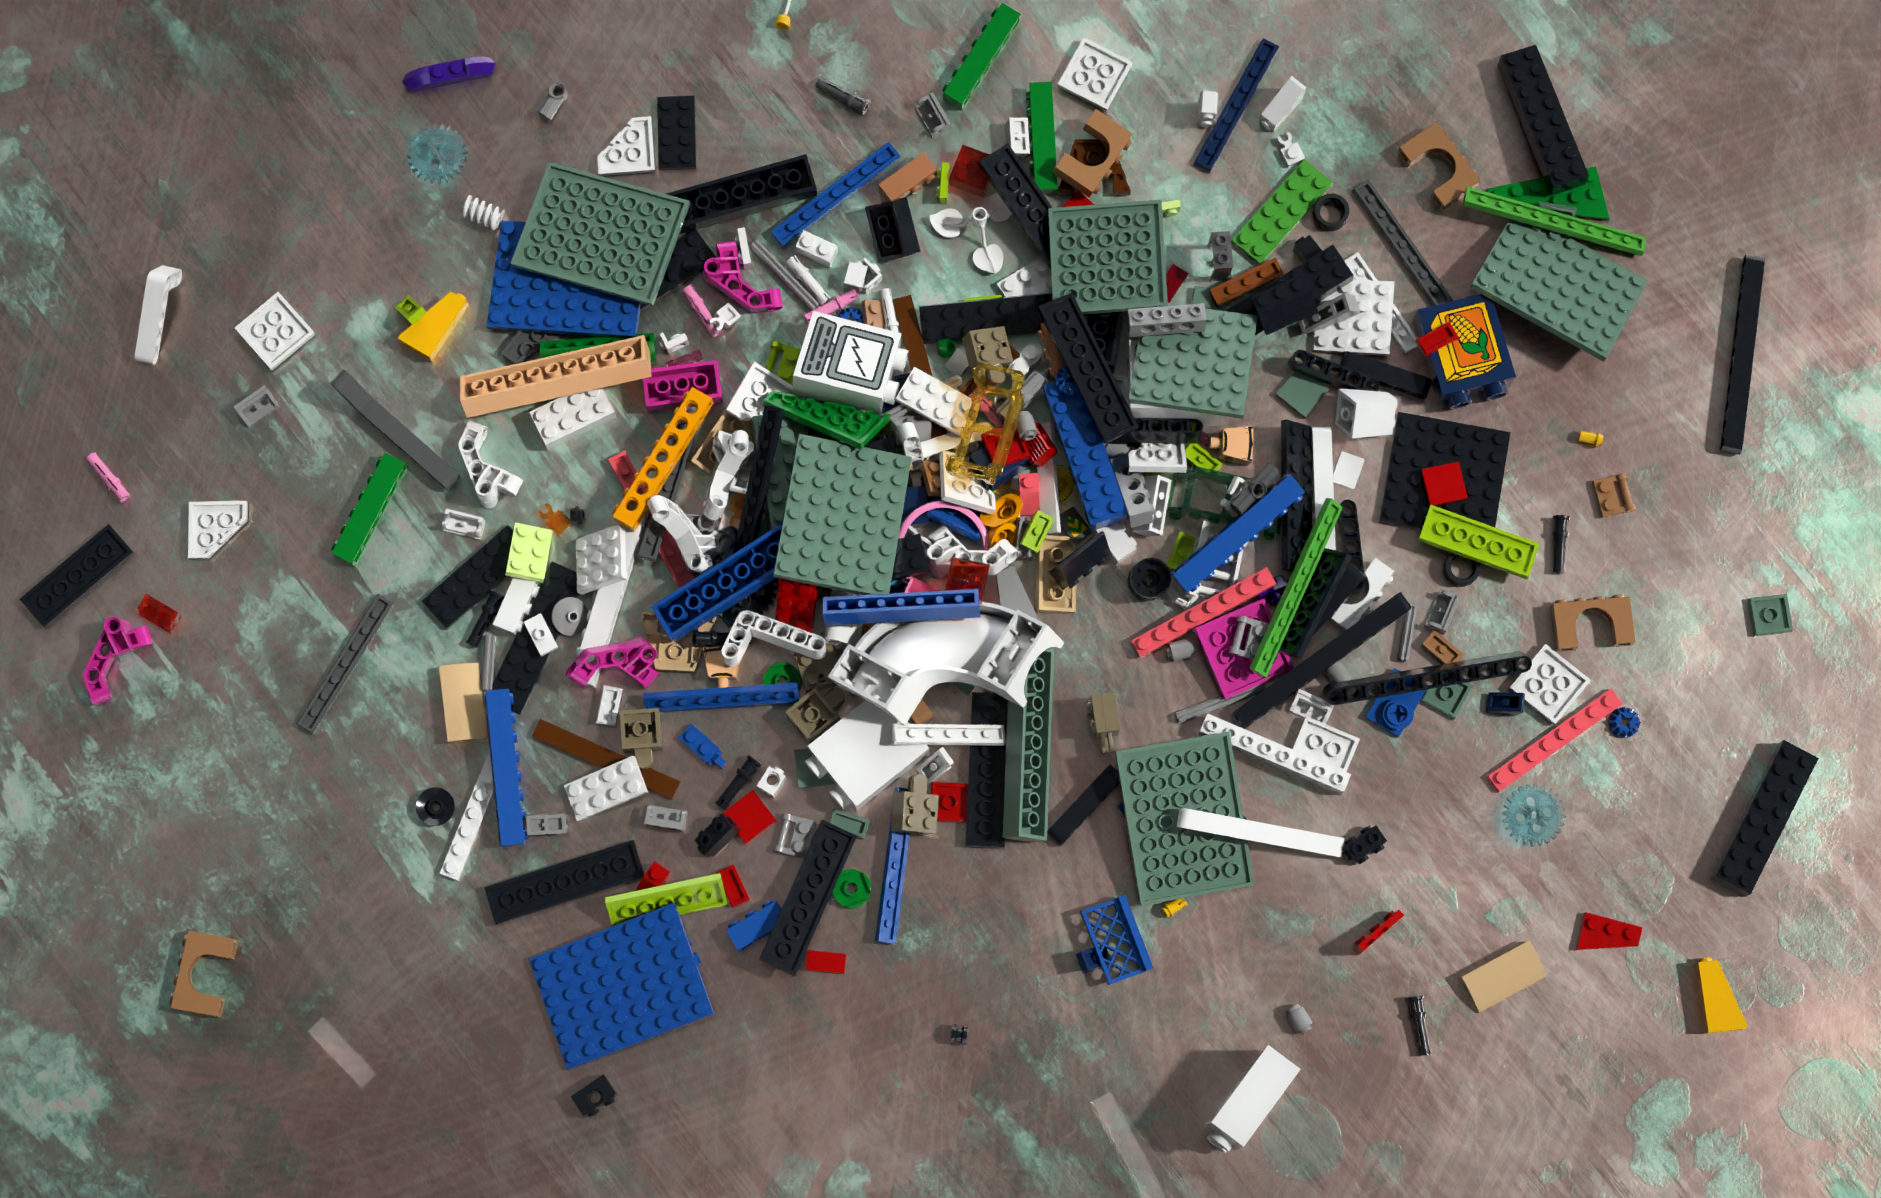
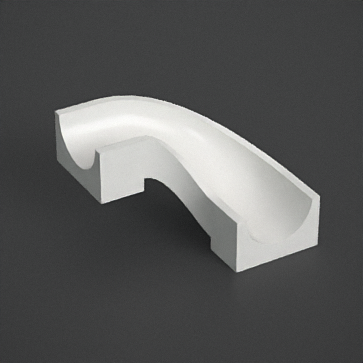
(904, 659)

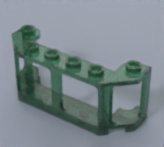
(1215, 477)

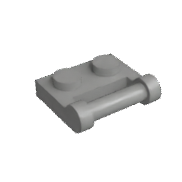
(1255, 635)
(801, 836)

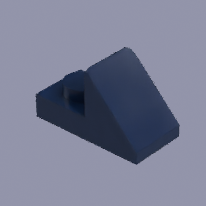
(1506, 703)
(1088, 959)

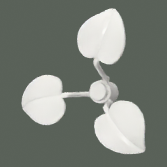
(948, 224)

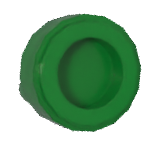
(945, 347)

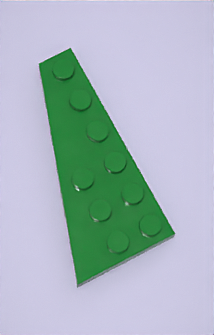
(1586, 198)
(830, 418)

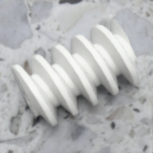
(482, 214)

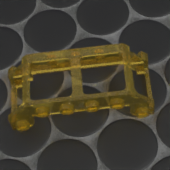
(1006, 434)

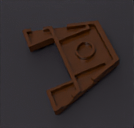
(1093, 153)

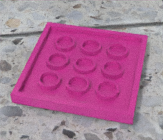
(1230, 670)

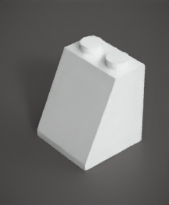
(1365, 413)

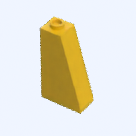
(435, 326)
(1716, 999)

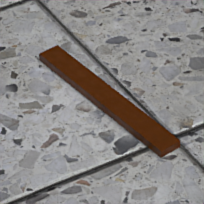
(913, 342)
(600, 756)

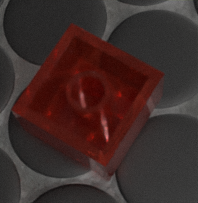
(966, 172)
(967, 575)

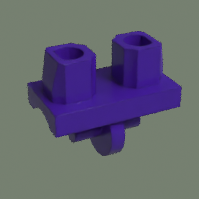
(1275, 593)

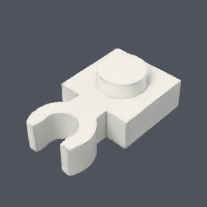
(1291, 152)
(724, 317)

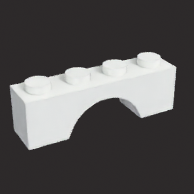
(1376, 577)

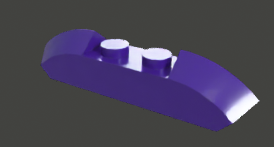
(448, 73)

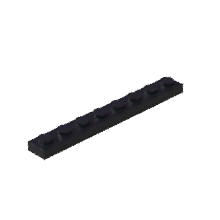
(759, 476)

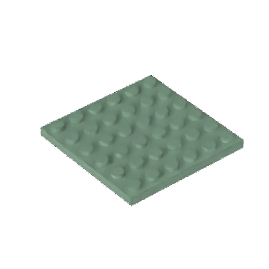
(1109, 255)
(1197, 369)

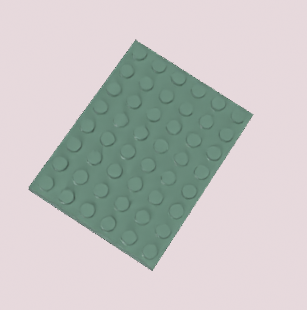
(600, 233)
(1560, 286)
(842, 516)
(1173, 859)

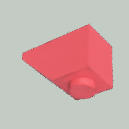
(1029, 493)

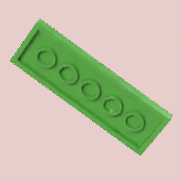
(1282, 212)

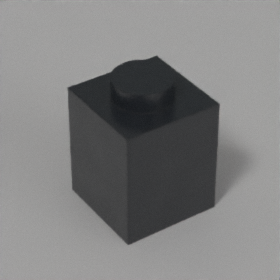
(1306, 248)

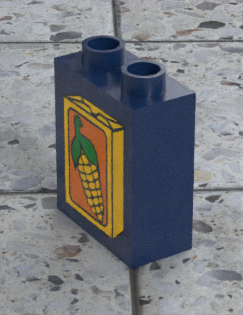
(1475, 361)

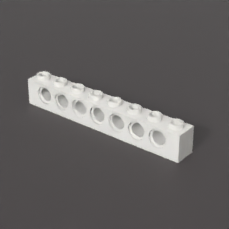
(1278, 755)

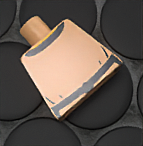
(1234, 444)
(717, 669)

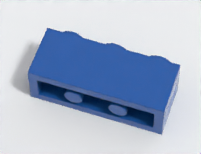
(755, 926)

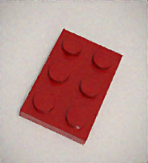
(796, 604)

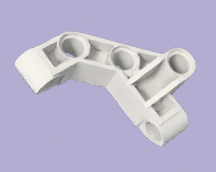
(731, 454)
(490, 480)
(947, 546)
(694, 547)

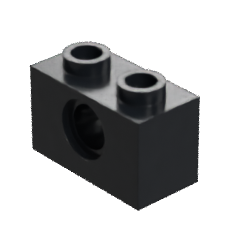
(583, 1100)

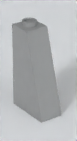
(1012, 593)

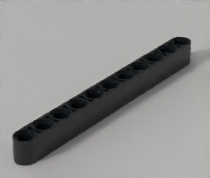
(1742, 354)
(1321, 661)
(1435, 681)

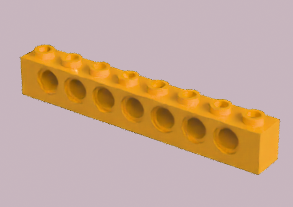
(691, 398)

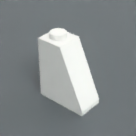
(1282, 104)

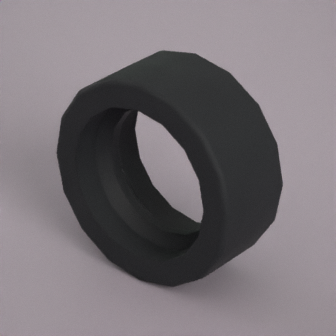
(1333, 226)
(1455, 580)

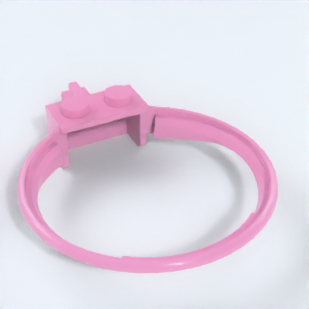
(913, 584)

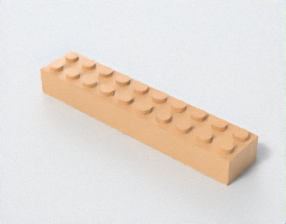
(555, 376)

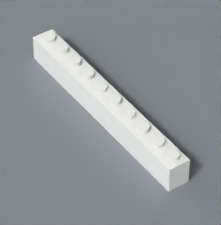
(609, 600)

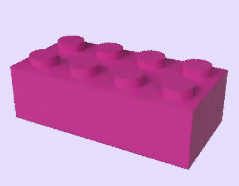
(670, 384)

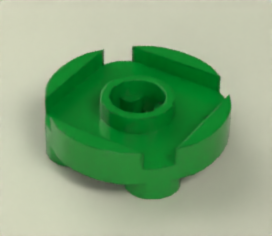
(785, 670)
(861, 894)

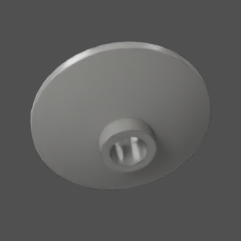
(561, 616)

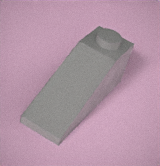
(1330, 313)

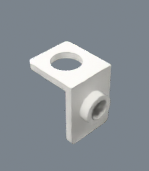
(874, 269)

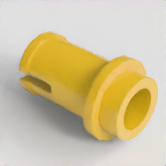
(1591, 438)
(1173, 906)

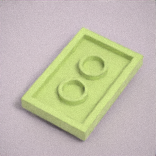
(529, 552)

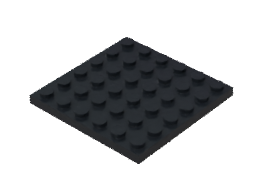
(1433, 442)

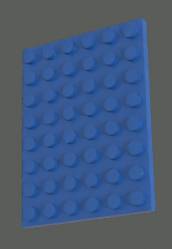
(550, 305)
(621, 986)

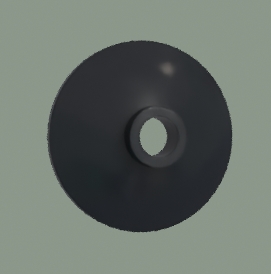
(425, 805)

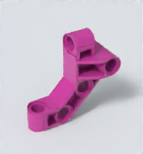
(727, 271)
(120, 643)
(634, 659)

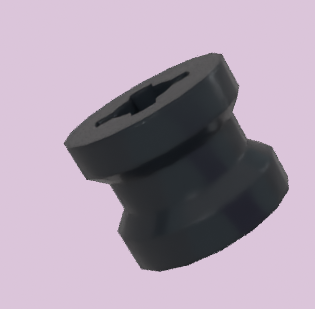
(959, 1034)

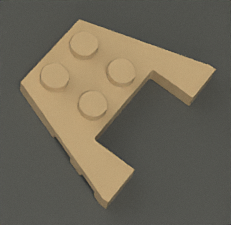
(673, 655)

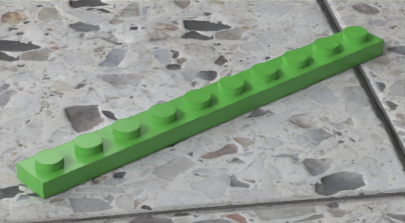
(1554, 221)
(1296, 587)

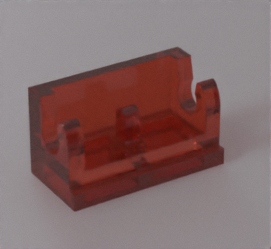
(158, 613)

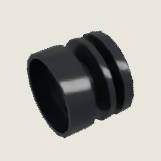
(1156, 571)

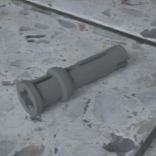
(850, 98)

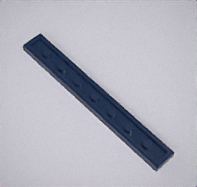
(1236, 105)

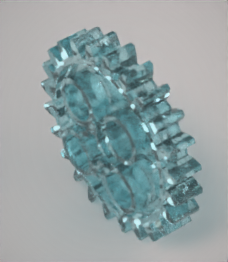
(451, 144)
(1542, 800)

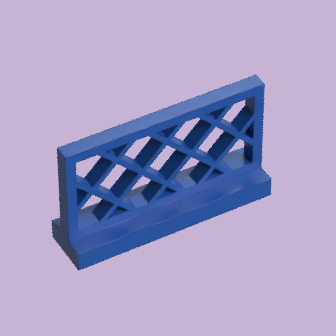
(1132, 936)

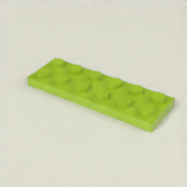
(1478, 542)
(688, 896)

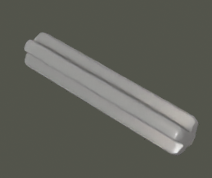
(1407, 634)
(488, 662)

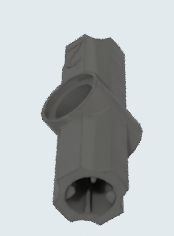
(1261, 481)

